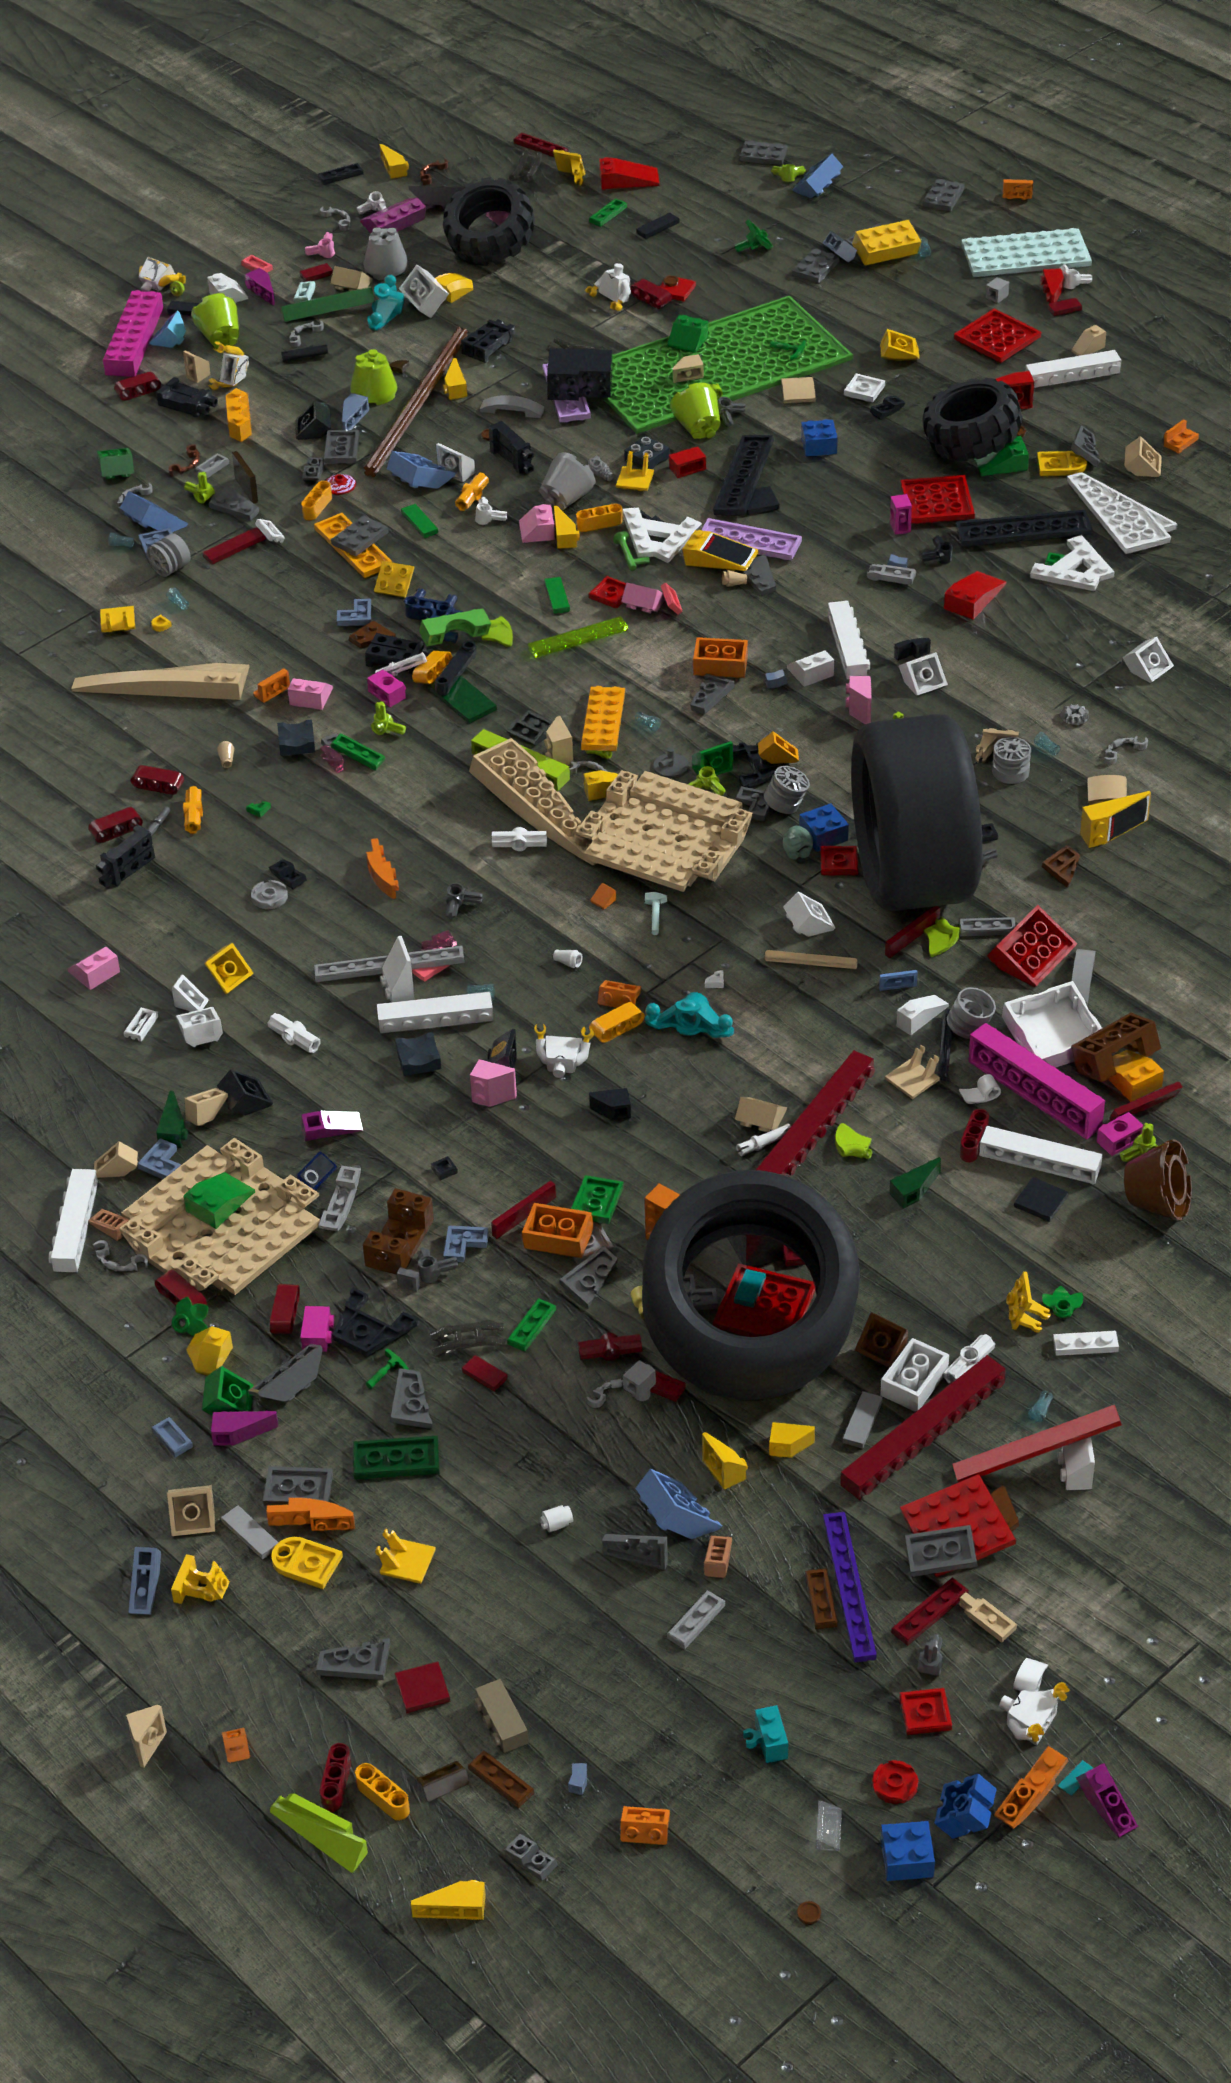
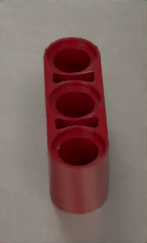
(650, 293)
(137, 386)
(157, 779)
(115, 824)
(973, 1134)
(175, 1288)
(284, 1309)
(335, 1768)

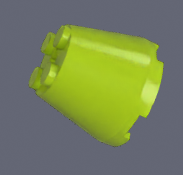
(217, 319)
(373, 378)
(697, 410)

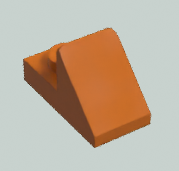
(236, 1745)

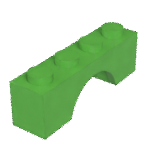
(472, 622)

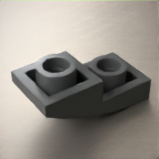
(313, 468)
(529, 1857)

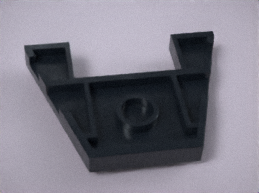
(762, 768)
(365, 1332)

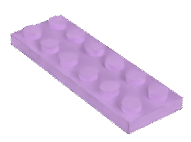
(568, 409)
(767, 542)

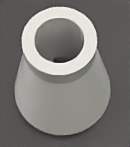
(568, 957)

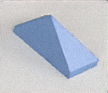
(898, 980)

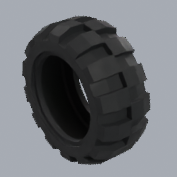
(480, 199)
(972, 419)

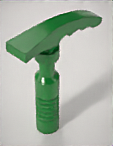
(799, 349)
(394, 1360)

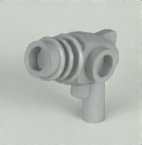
(600, 468)

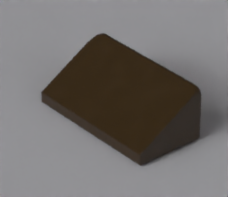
(443, 1780)

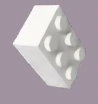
(423, 291)
(914, 1375)

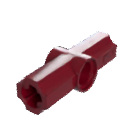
(610, 1346)

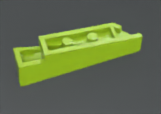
(322, 1829)

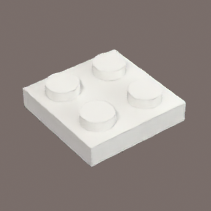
(864, 388)

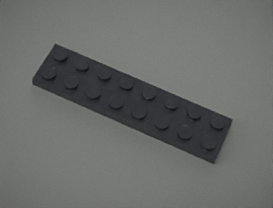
(743, 475)
(1023, 528)

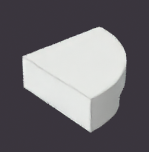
(715, 980)

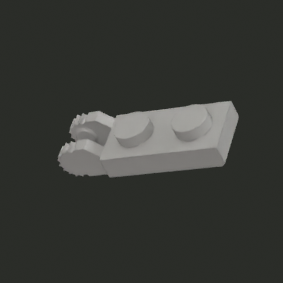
(891, 574)

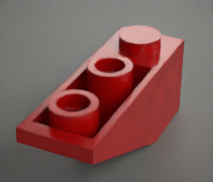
(1052, 284)

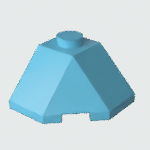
(170, 333)

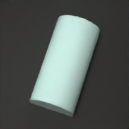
(304, 291)

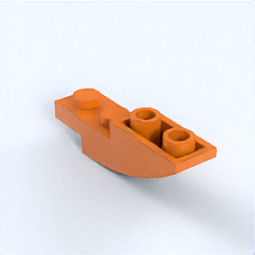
(381, 870)
(318, 1513)
(1031, 1789)

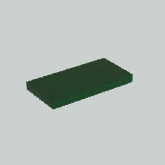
(466, 700)
(395, 1457)

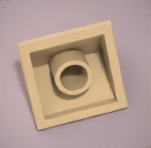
(146, 1731)

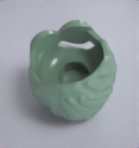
(795, 839)

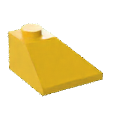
(228, 967)
(722, 1462)

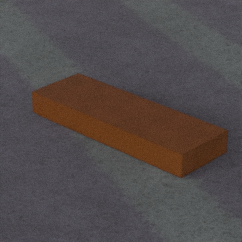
(821, 1599)
(501, 1779)

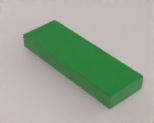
(608, 212)
(419, 520)
(557, 595)
(358, 751)
(531, 1324)

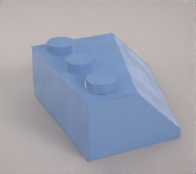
(818, 177)
(418, 470)
(150, 514)
(674, 1506)

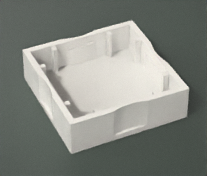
(1050, 1022)

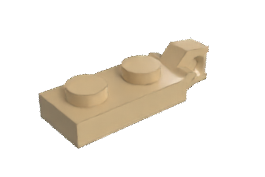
(987, 1617)

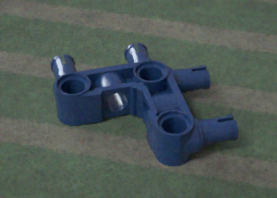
(422, 608)

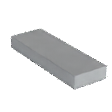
(986, 926)
(862, 1419)
(249, 1531)
(696, 1619)

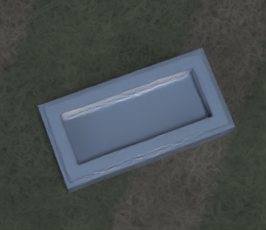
(172, 1437)

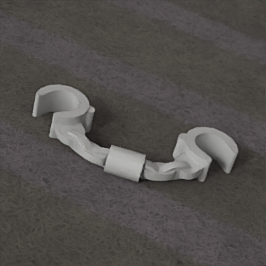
(343, 224)
(295, 340)
(144, 491)
(1111, 756)
(593, 765)
(115, 1266)
(598, 1393)

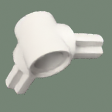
(374, 202)
(1073, 278)
(485, 514)

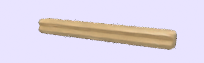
(811, 959)

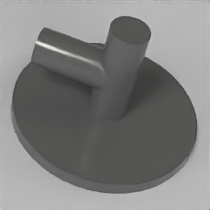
(671, 764)

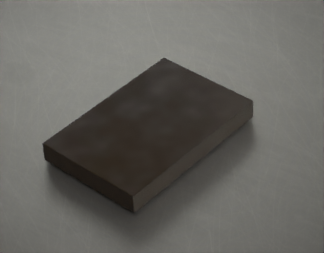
(245, 477)

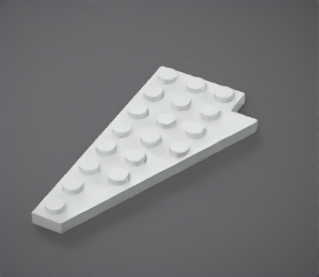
(1127, 521)

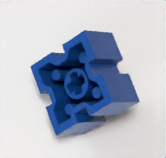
(965, 1806)

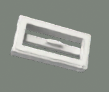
(270, 530)
(144, 1024)

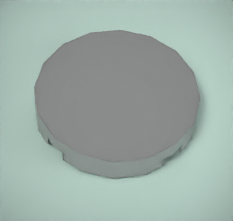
(269, 894)

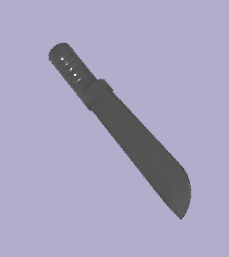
(158, 821)

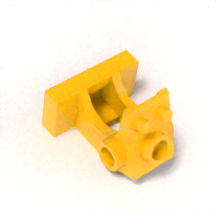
(189, 1578)

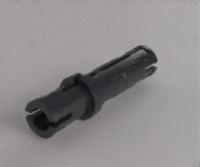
(311, 351)

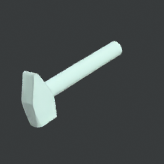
(655, 900)

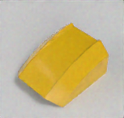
(455, 285)
(898, 347)

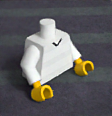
(612, 285)
(562, 1053)
(1033, 1712)

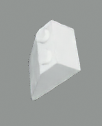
(398, 974)

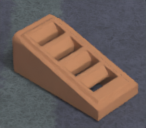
(110, 1230)
(717, 1557)

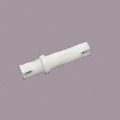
(395, 668)
(757, 1142)

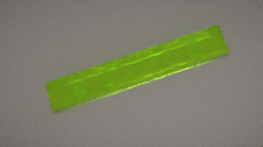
(577, 636)

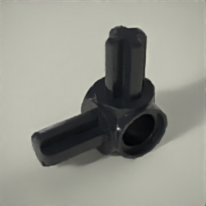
(942, 551)

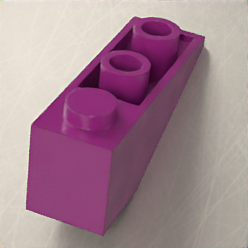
(260, 283)
(329, 1124)
(236, 1427)
(1107, 1799)

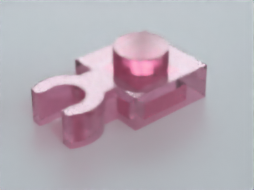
(334, 759)
(438, 941)

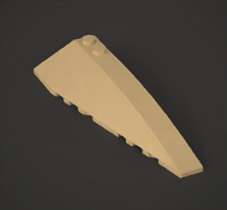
(194, 681)
(525, 789)

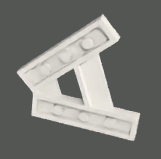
(641, 529)
(1063, 570)

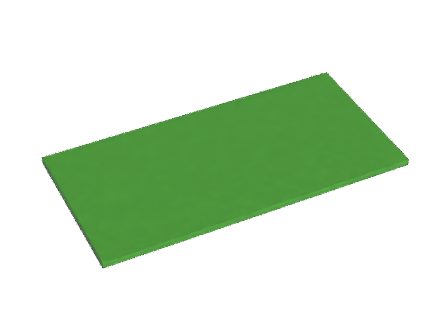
(733, 356)

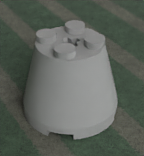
(385, 254)
(566, 481)

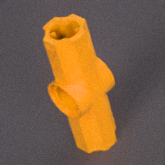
(471, 491)
(193, 810)

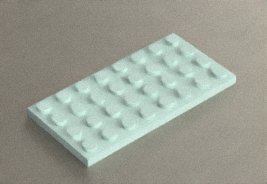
(1026, 252)

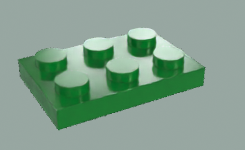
(598, 1197)

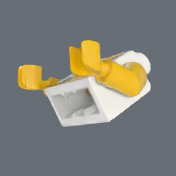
(157, 275)
(233, 367)

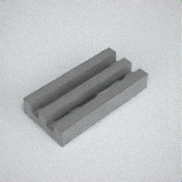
(212, 465)

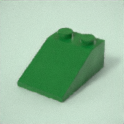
(1010, 459)
(115, 462)
(216, 1198)

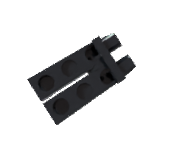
(487, 340)
(186, 398)
(511, 447)
(390, 649)
(126, 858)

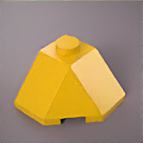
(209, 1349)

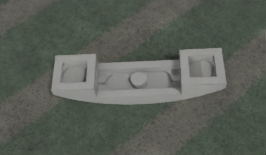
(516, 403)
(1083, 971)
(342, 1199)

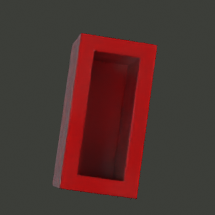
(687, 462)

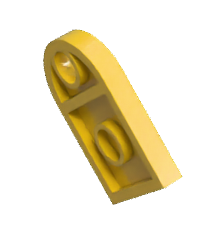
(1060, 463)
(306, 1561)

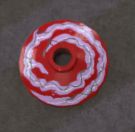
(341, 484)

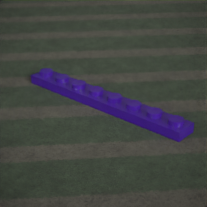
(849, 1587)

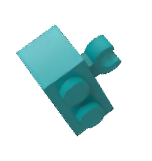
(769, 1734)

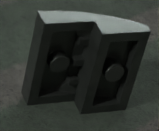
(530, 728)

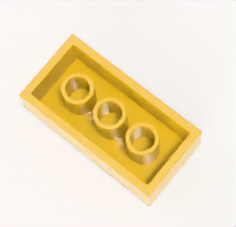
(886, 242)

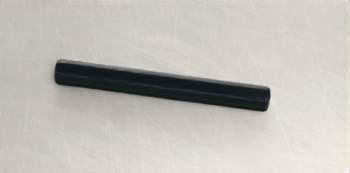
(945, 1048)

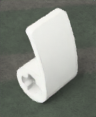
(986, 1090)
(1029, 1675)

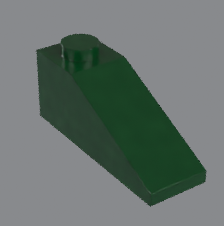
(171, 1124)

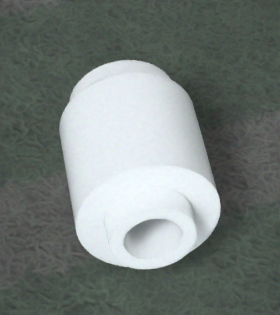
(556, 1518)

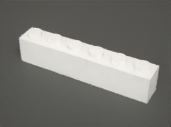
(1075, 368)
(848, 639)
(435, 1012)
(1040, 1154)
(73, 1221)

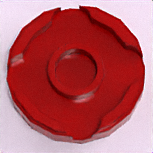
(895, 1782)

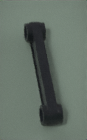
(455, 668)

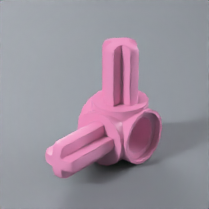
(324, 248)

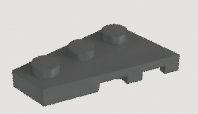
(1084, 445)
(234, 504)
(760, 576)
(710, 693)
(589, 1276)
(409, 1401)
(638, 1549)
(358, 1662)

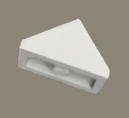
(187, 995)

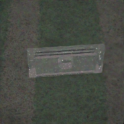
(828, 1827)

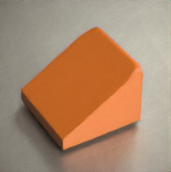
(604, 896)

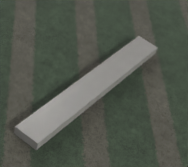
(374, 965)

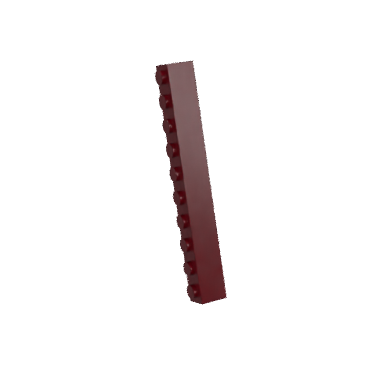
(819, 1115)
(922, 1427)

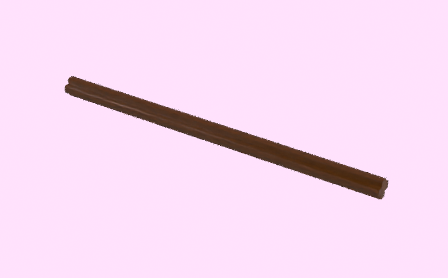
(414, 403)

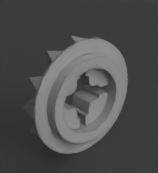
(1074, 719)

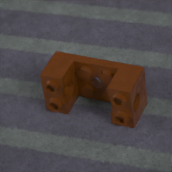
(1130, 1032)
(408, 1219)

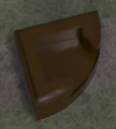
(399, 366)

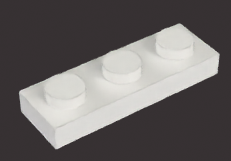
(1085, 1343)

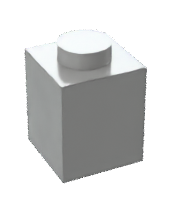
(997, 290)
(639, 1379)

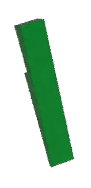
(328, 304)

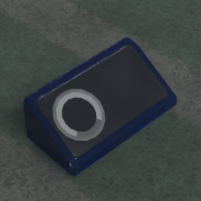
(316, 1171)

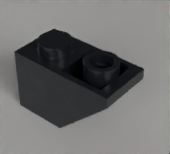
(611, 1103)

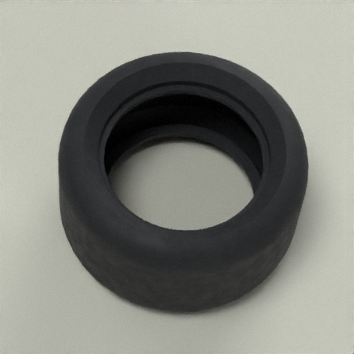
(916, 812)
(766, 1207)

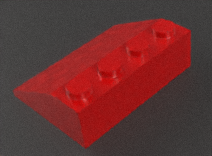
(1032, 948)

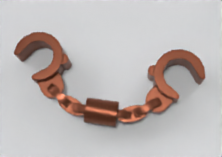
(426, 178)
(191, 452)

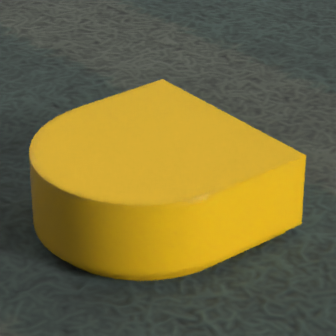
(160, 623)

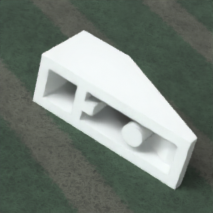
(919, 1012)

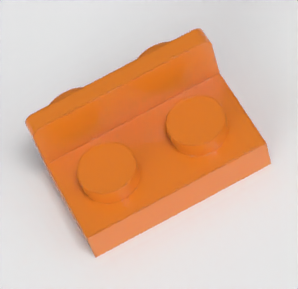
(1017, 189)
(1179, 437)
(272, 686)
(616, 994)
(644, 1825)

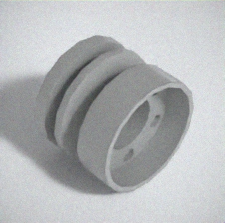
(168, 554)
(1011, 760)
(786, 789)
(970, 1011)

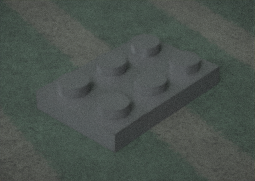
(763, 153)
(943, 195)
(816, 265)
(341, 446)
(359, 535)
(297, 1483)
(941, 1550)

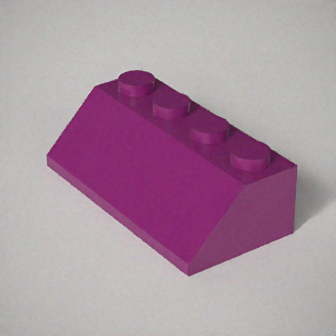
(396, 216)

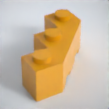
(238, 415)

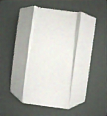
(200, 1026)

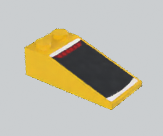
(716, 551)
(1113, 818)

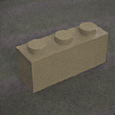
(501, 1716)

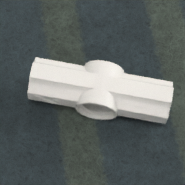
(519, 839)
(294, 1033)
(969, 1357)

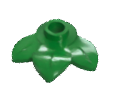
(1062, 1302)
(192, 1315)

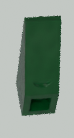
(913, 1185)

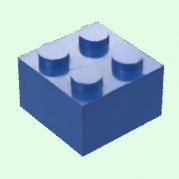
(819, 437)
(825, 826)
(907, 1851)

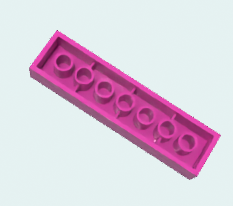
(133, 333)
(1036, 1081)

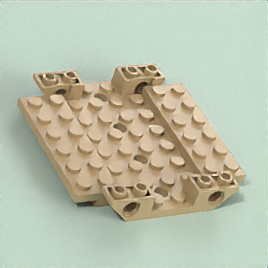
(671, 811)
(243, 1244)

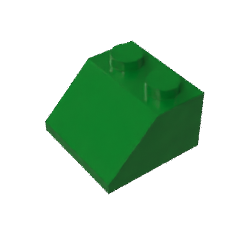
(688, 333)
(717, 757)
(226, 1392)

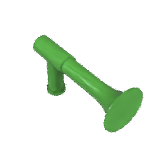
(621, 538)

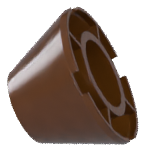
(1160, 1181)

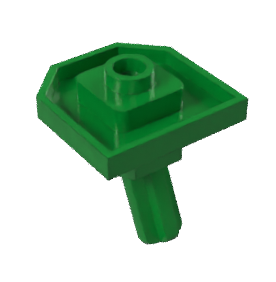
(754, 239)

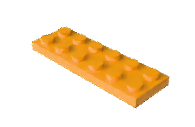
(366, 562)
(603, 718)

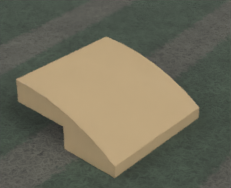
(798, 390)
(1106, 788)

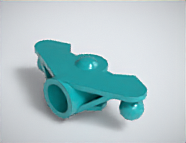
(388, 305)
(690, 1017)

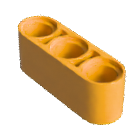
(316, 500)
(599, 517)
(429, 671)
(617, 1022)
(384, 1800)

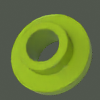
(177, 288)

